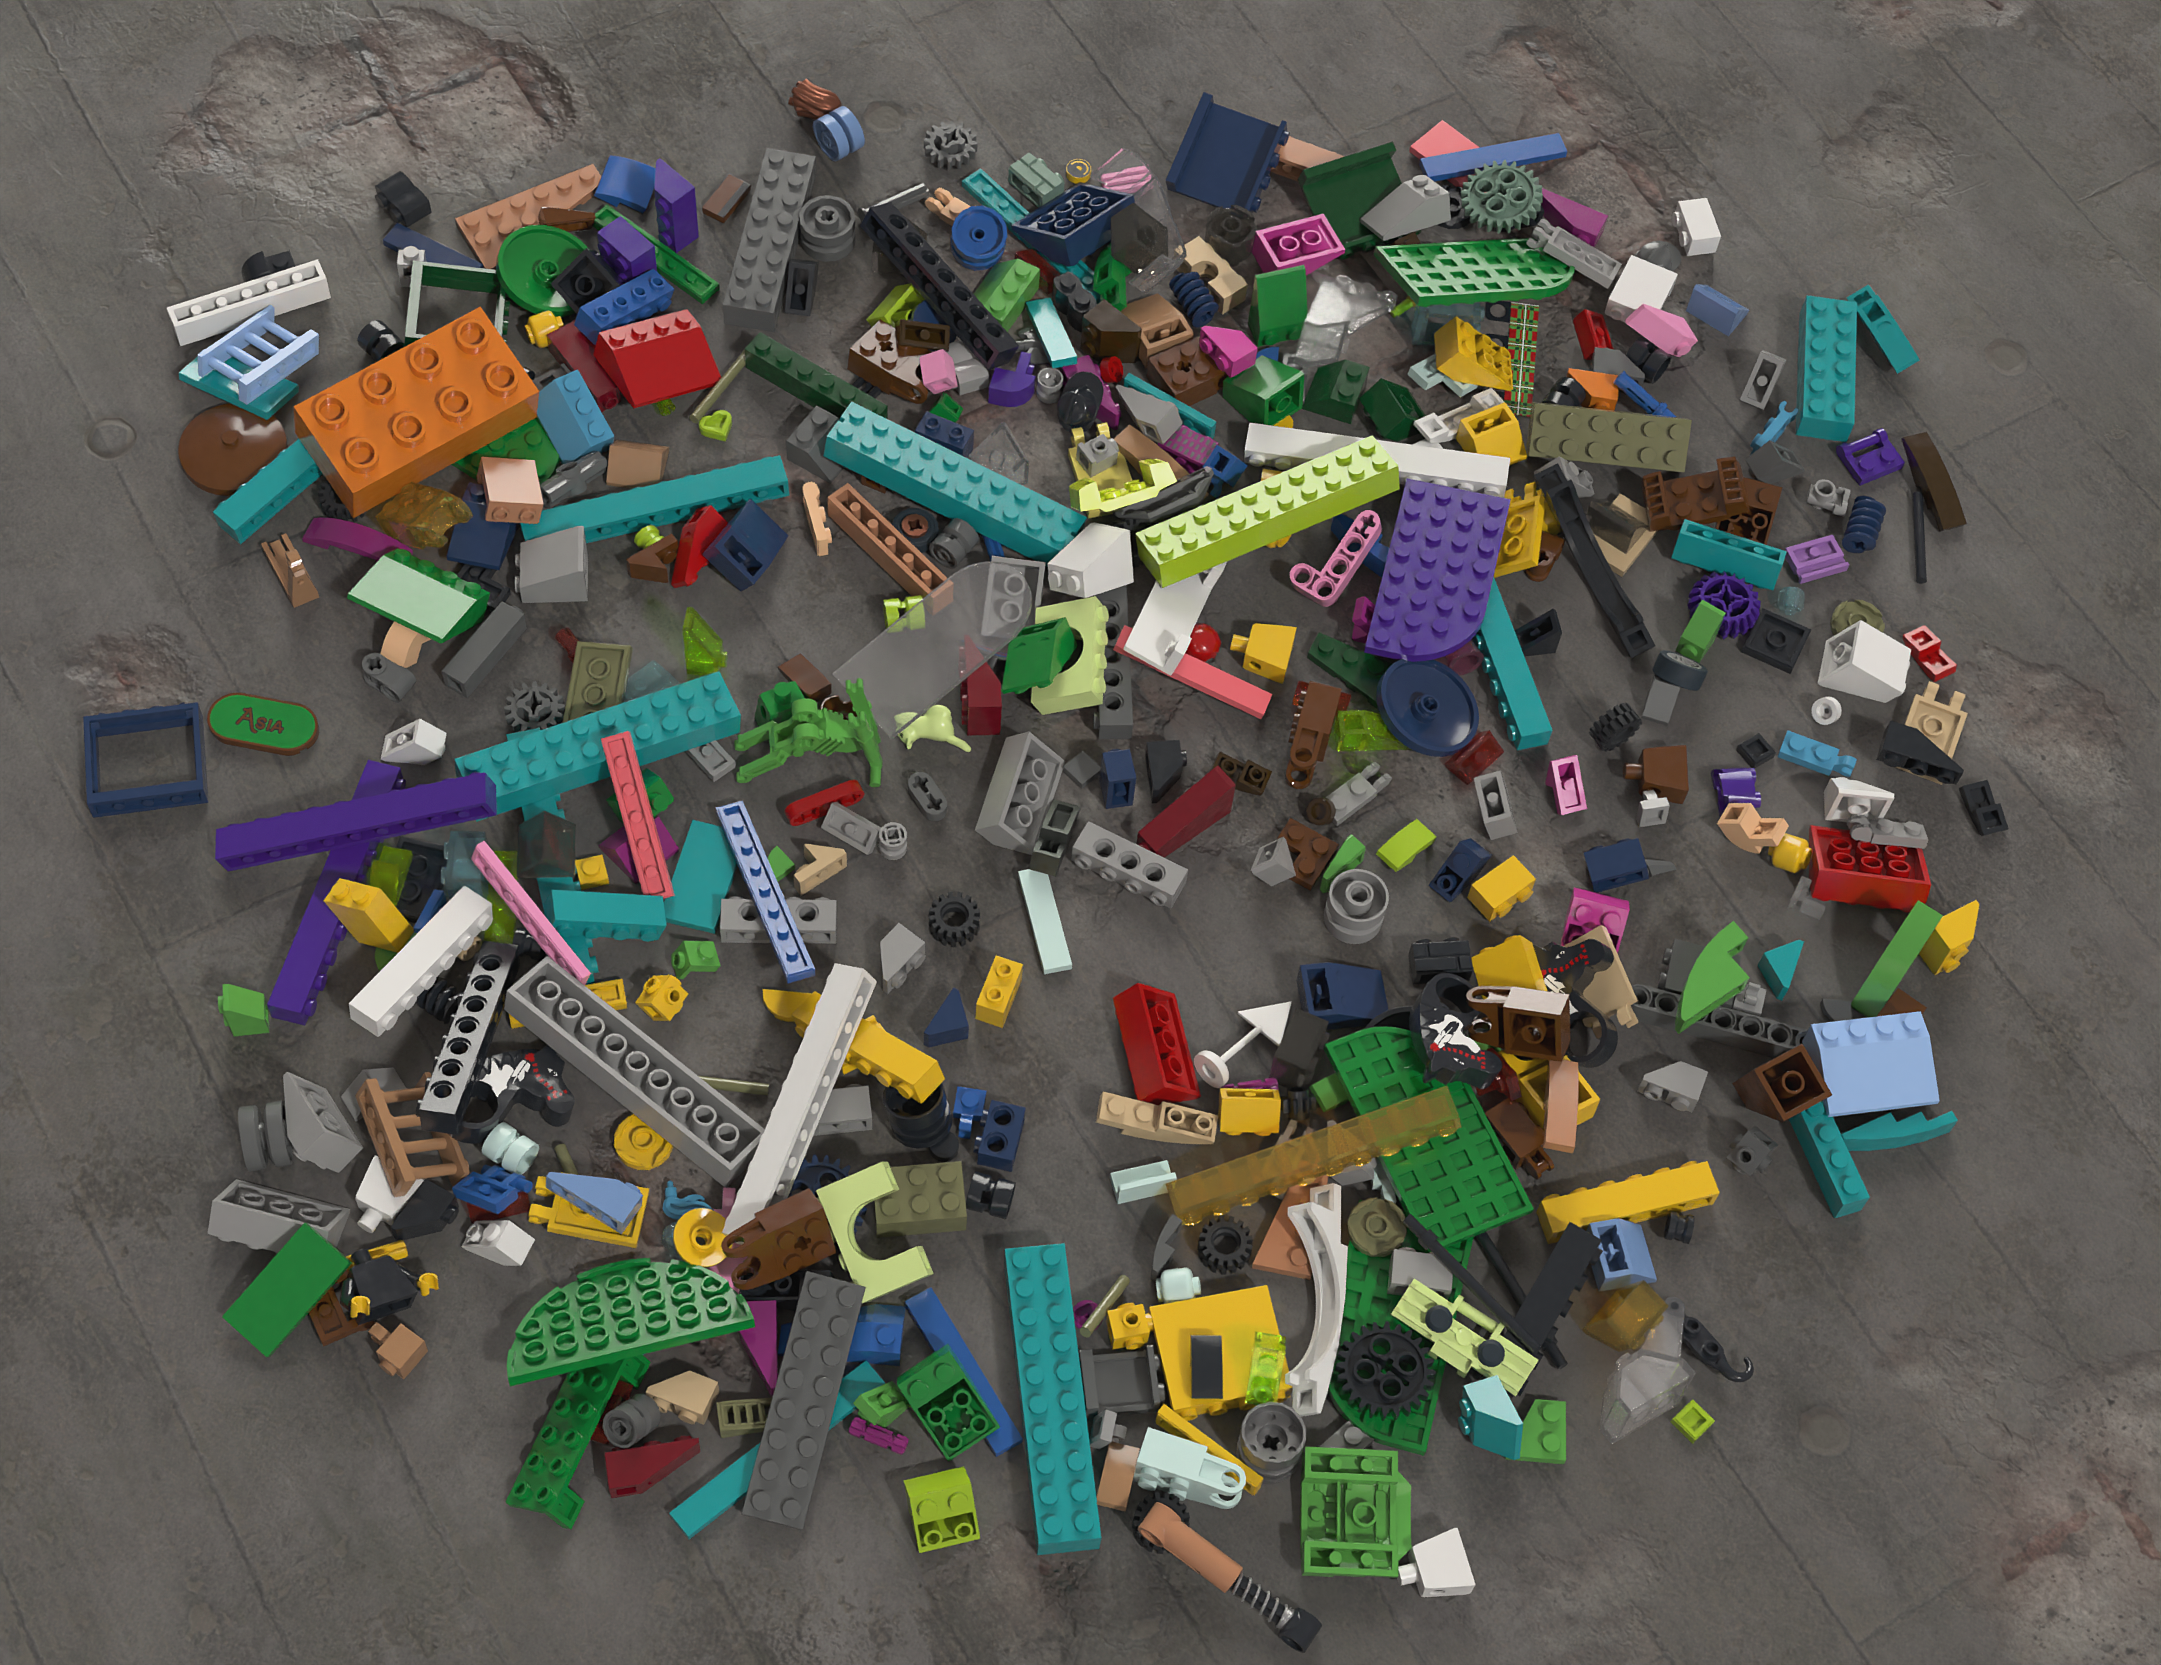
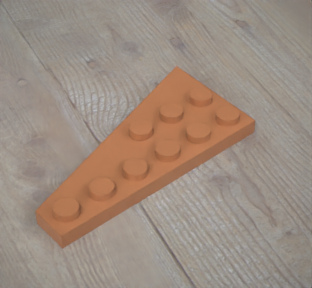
(492, 224)

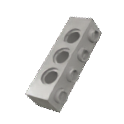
(1123, 852)
(738, 930)

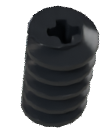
(439, 1000)

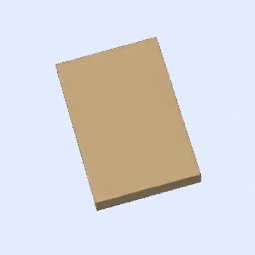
(1616, 559)

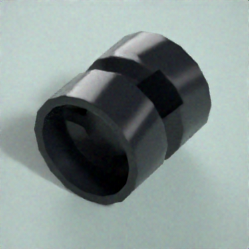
(379, 340)
(1648, 360)
(1566, 392)
(1000, 1199)

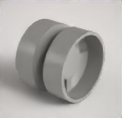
(1356, 906)

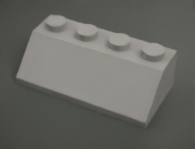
(1020, 793)
(270, 1217)

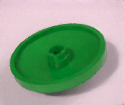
(532, 261)

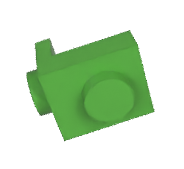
(695, 957)

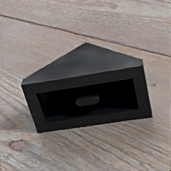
(1540, 635)

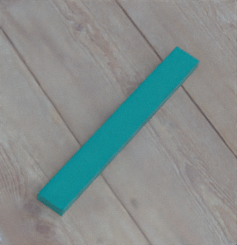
(993, 196)
(733, 1482)

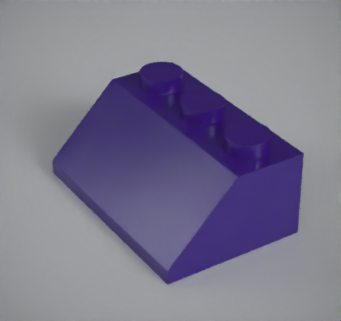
(675, 208)

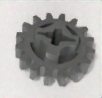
(950, 145)
(521, 708)

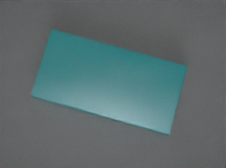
(228, 390)
(701, 879)

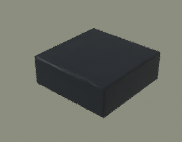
(1755, 751)

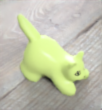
(935, 726)

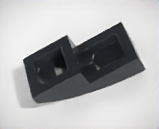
(1982, 808)
(1206, 1366)

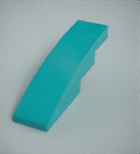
(1889, 1134)

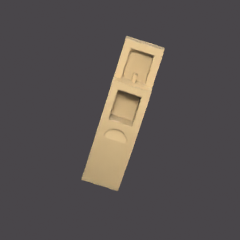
(1157, 1122)

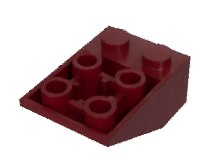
(981, 702)

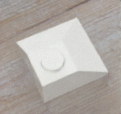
(1852, 797)

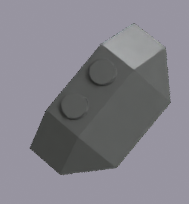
(1171, 501)

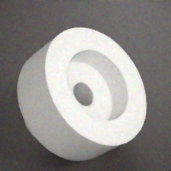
(1826, 710)

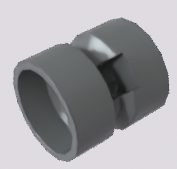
(954, 543)
(631, 1420)

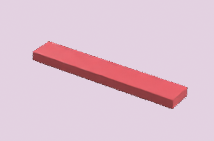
(1210, 681)
(637, 815)

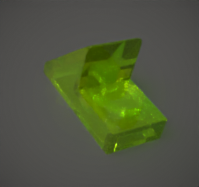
(391, 871)

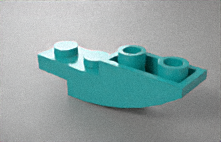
(1884, 329)

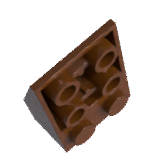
(1756, 523)

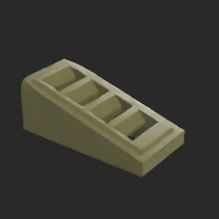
(736, 1407)

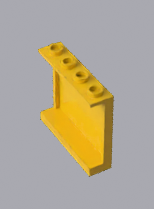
(1227, 1314)

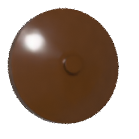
(228, 448)

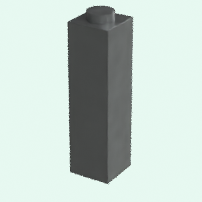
(484, 649)

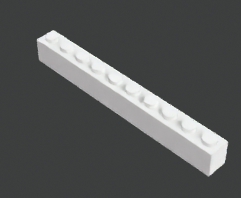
(1451, 468)
(803, 1094)

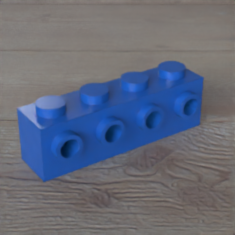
(625, 305)

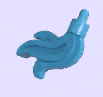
(676, 1207)

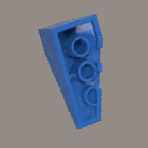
(875, 1337)

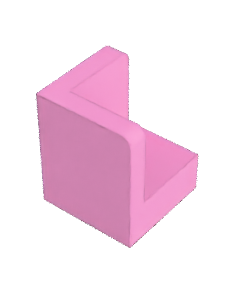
(938, 371)

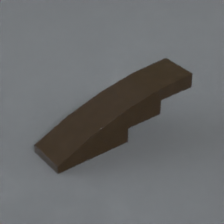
(1934, 480)

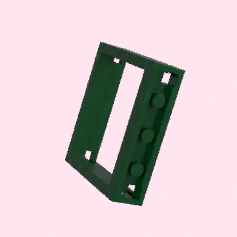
(454, 278)

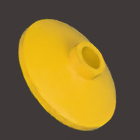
(703, 1224)

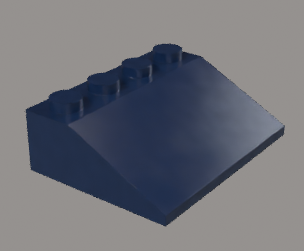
(1073, 222)

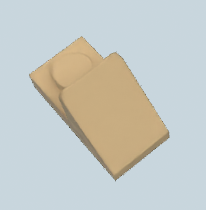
(822, 865)

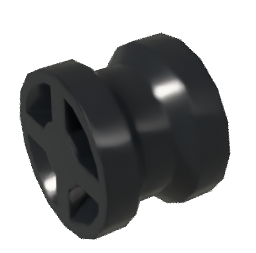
(1679, 1227)

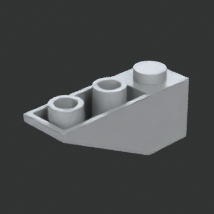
(1151, 415)

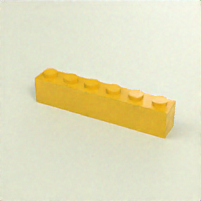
(883, 1056)
(1631, 1200)

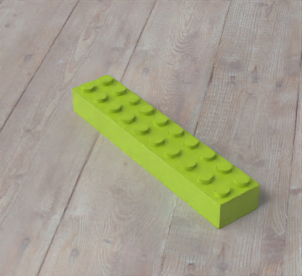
(1267, 511)

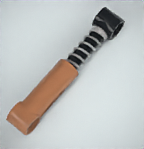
(1167, 1530)

